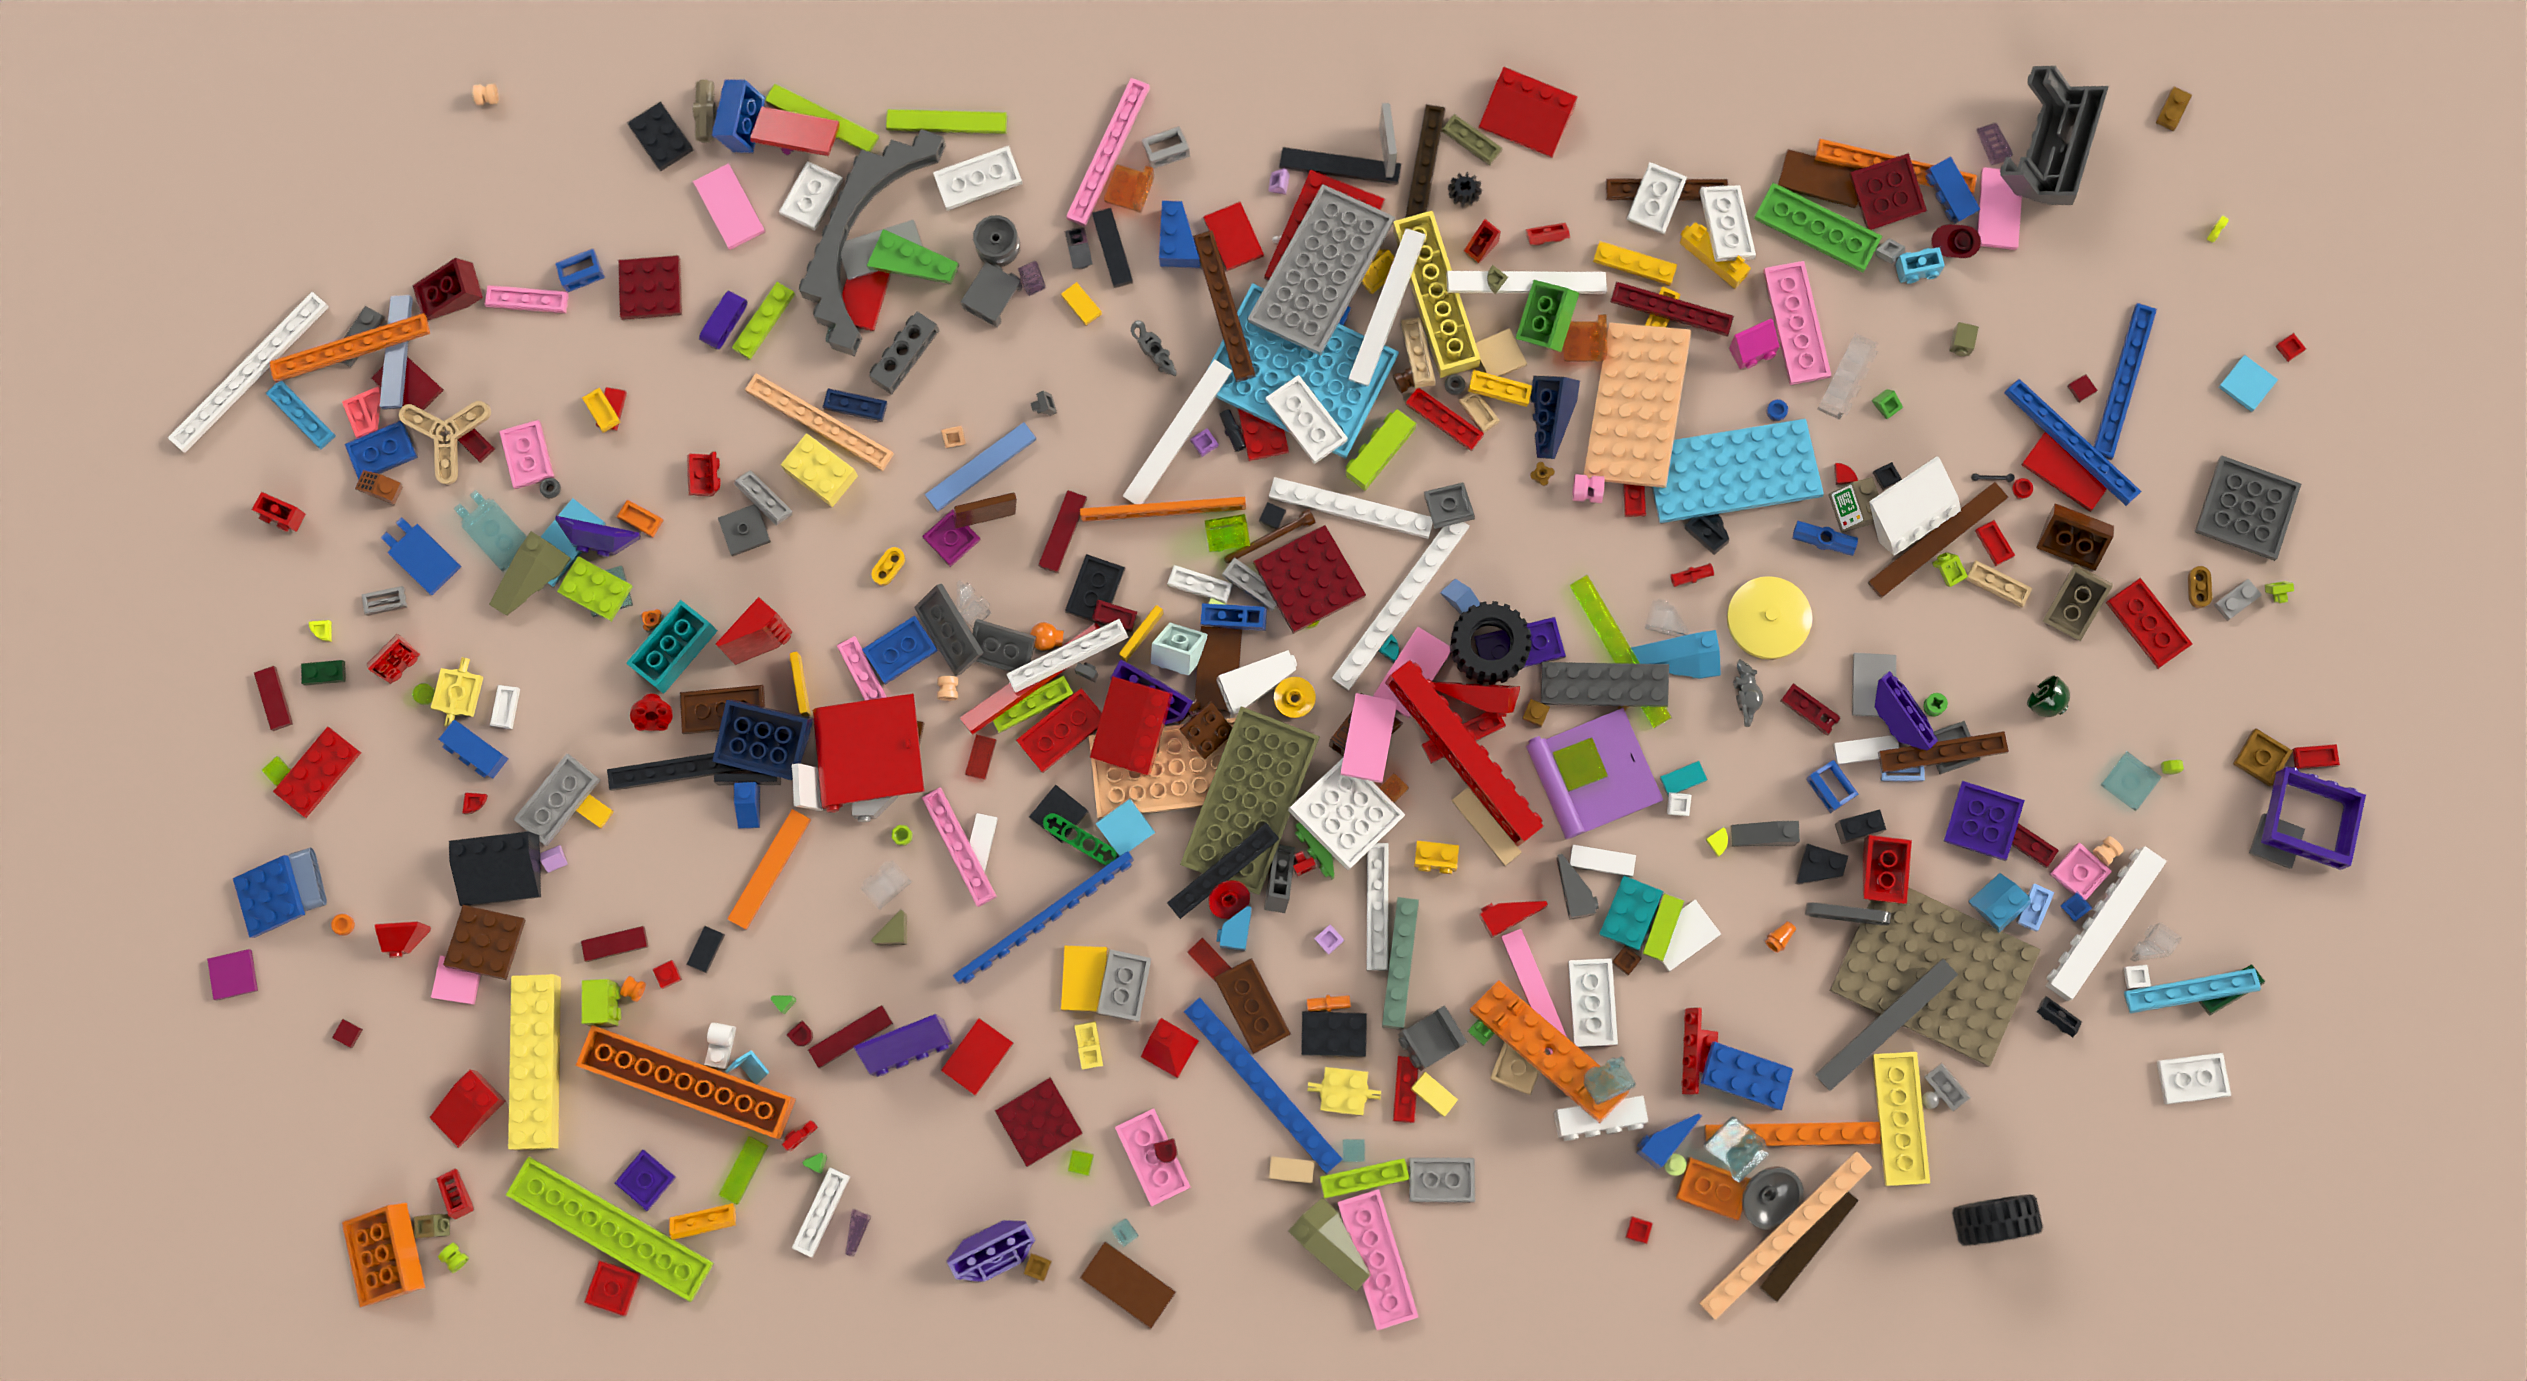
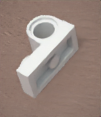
(720, 1044)

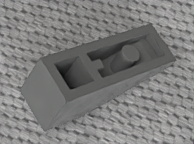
(1766, 834)
(1280, 879)
(1576, 893)

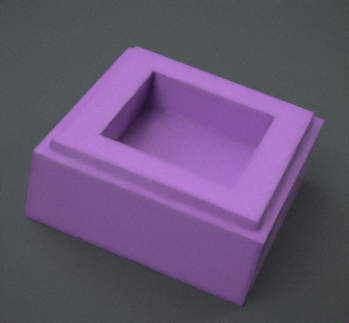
(1204, 442)

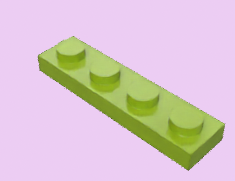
(763, 320)
(1034, 703)
(1364, 1178)

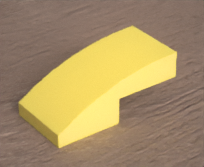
(1088, 1045)

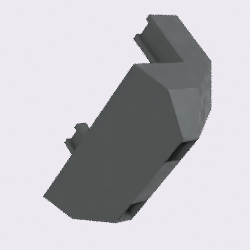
(2060, 139)

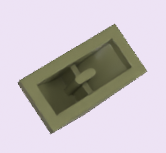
(893, 932)

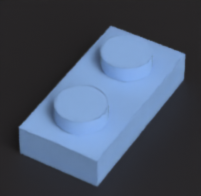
(2035, 912)

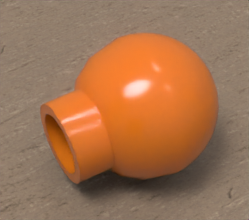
(1046, 636)

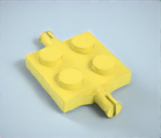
(457, 692)
(1344, 1091)

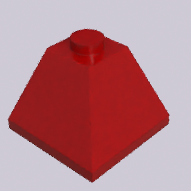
(400, 937)
(1169, 1047)

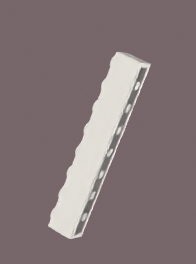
(2105, 923)

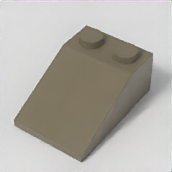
(2077, 602)

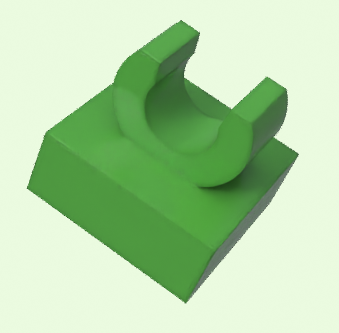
(1481, 1032)

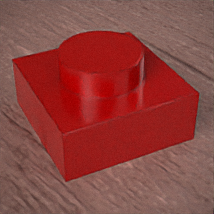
(667, 974)

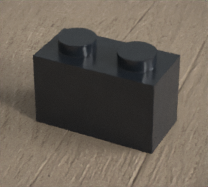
(1860, 826)

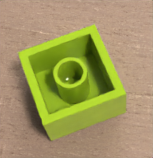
(600, 1003)

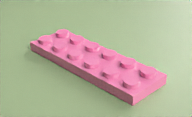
(1797, 323)
(1373, 1237)

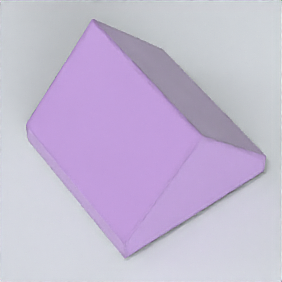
(1279, 181)
(553, 859)

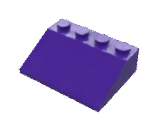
(904, 1045)

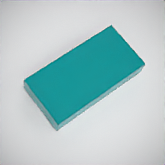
(1683, 778)

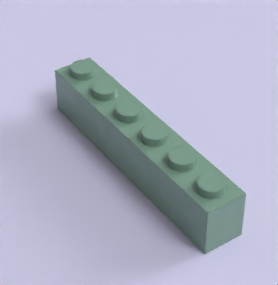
(1400, 963)

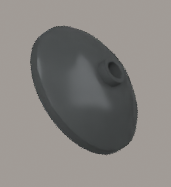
(1783, 1197)

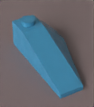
(1687, 655)

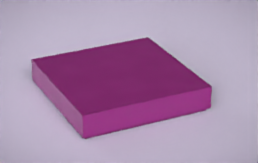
(950, 542)
(232, 974)

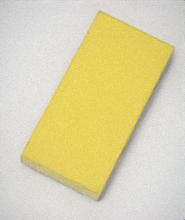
(1434, 1094)

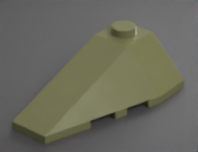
(529, 571)
(1327, 1239)

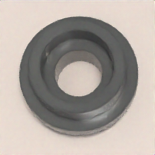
(1454, 378)
(546, 484)

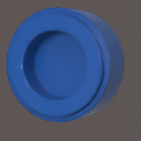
(1777, 410)

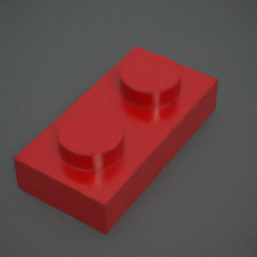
(1547, 233)

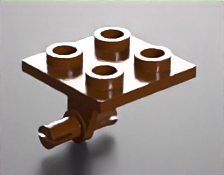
(1205, 729)

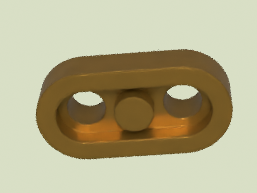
(2202, 588)

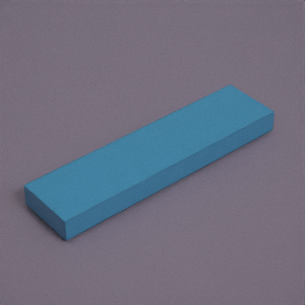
(300, 414)

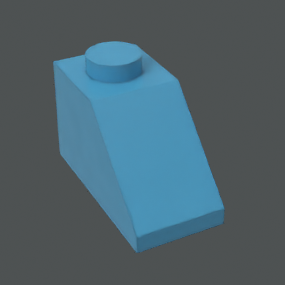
(1235, 931)

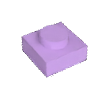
(1329, 939)

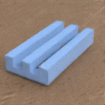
(1884, 777)

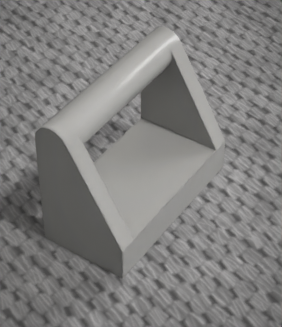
(1169, 154)

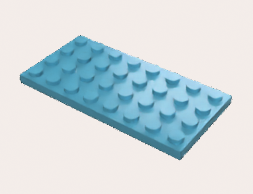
(1739, 471)

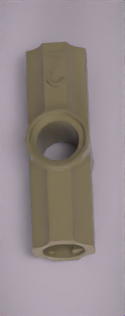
(704, 111)

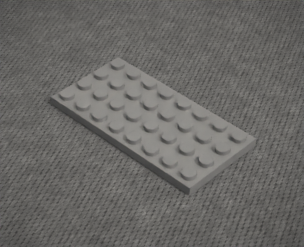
(1321, 269)

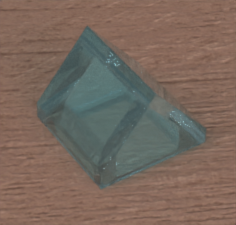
(1124, 1232)

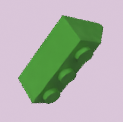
(1547, 315)

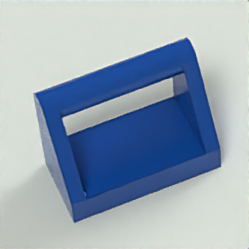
(582, 277)
(1825, 793)

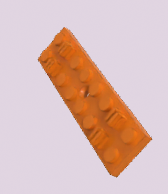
(1530, 1036)

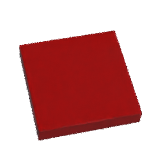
(612, 1288)

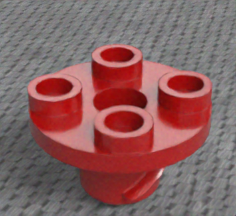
(651, 713)

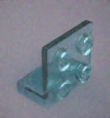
(1737, 1148)

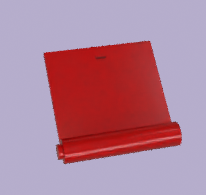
(867, 750)

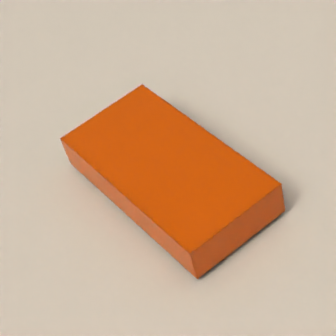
(640, 518)

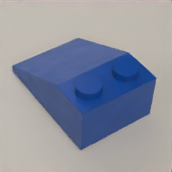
(1661, 1145)

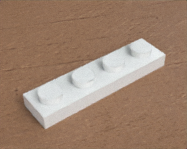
(821, 1212)

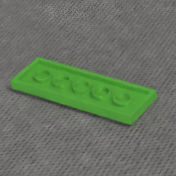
(1818, 227)

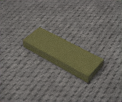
(1472, 139)

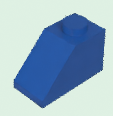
(747, 804)

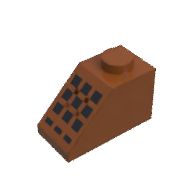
(379, 487)

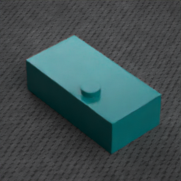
(672, 646)

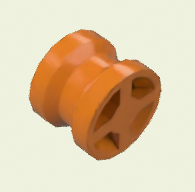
(633, 988)

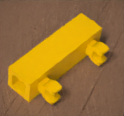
(1698, 242)

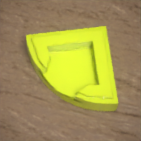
(2220, 224)
(322, 629)
(1718, 841)

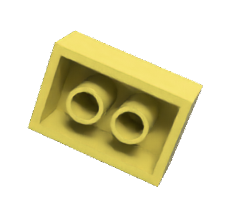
(819, 470)

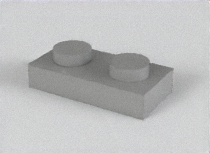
(2237, 599)

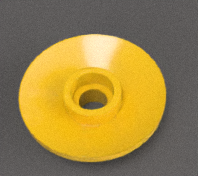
(1294, 687)

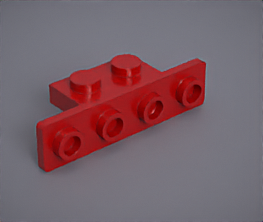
(1696, 1050)

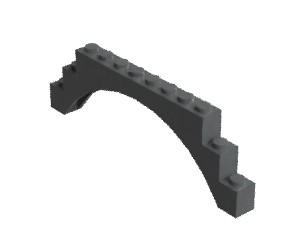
(868, 177)

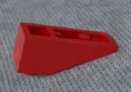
(1506, 915)

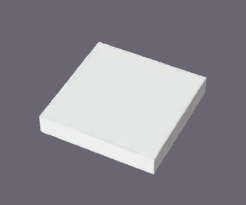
(806, 787)

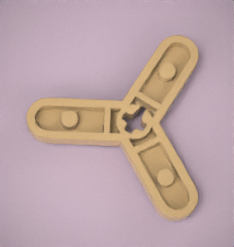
(458, 425)

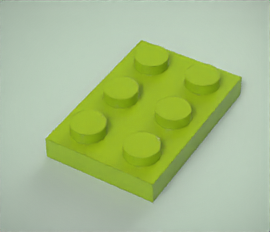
(594, 588)

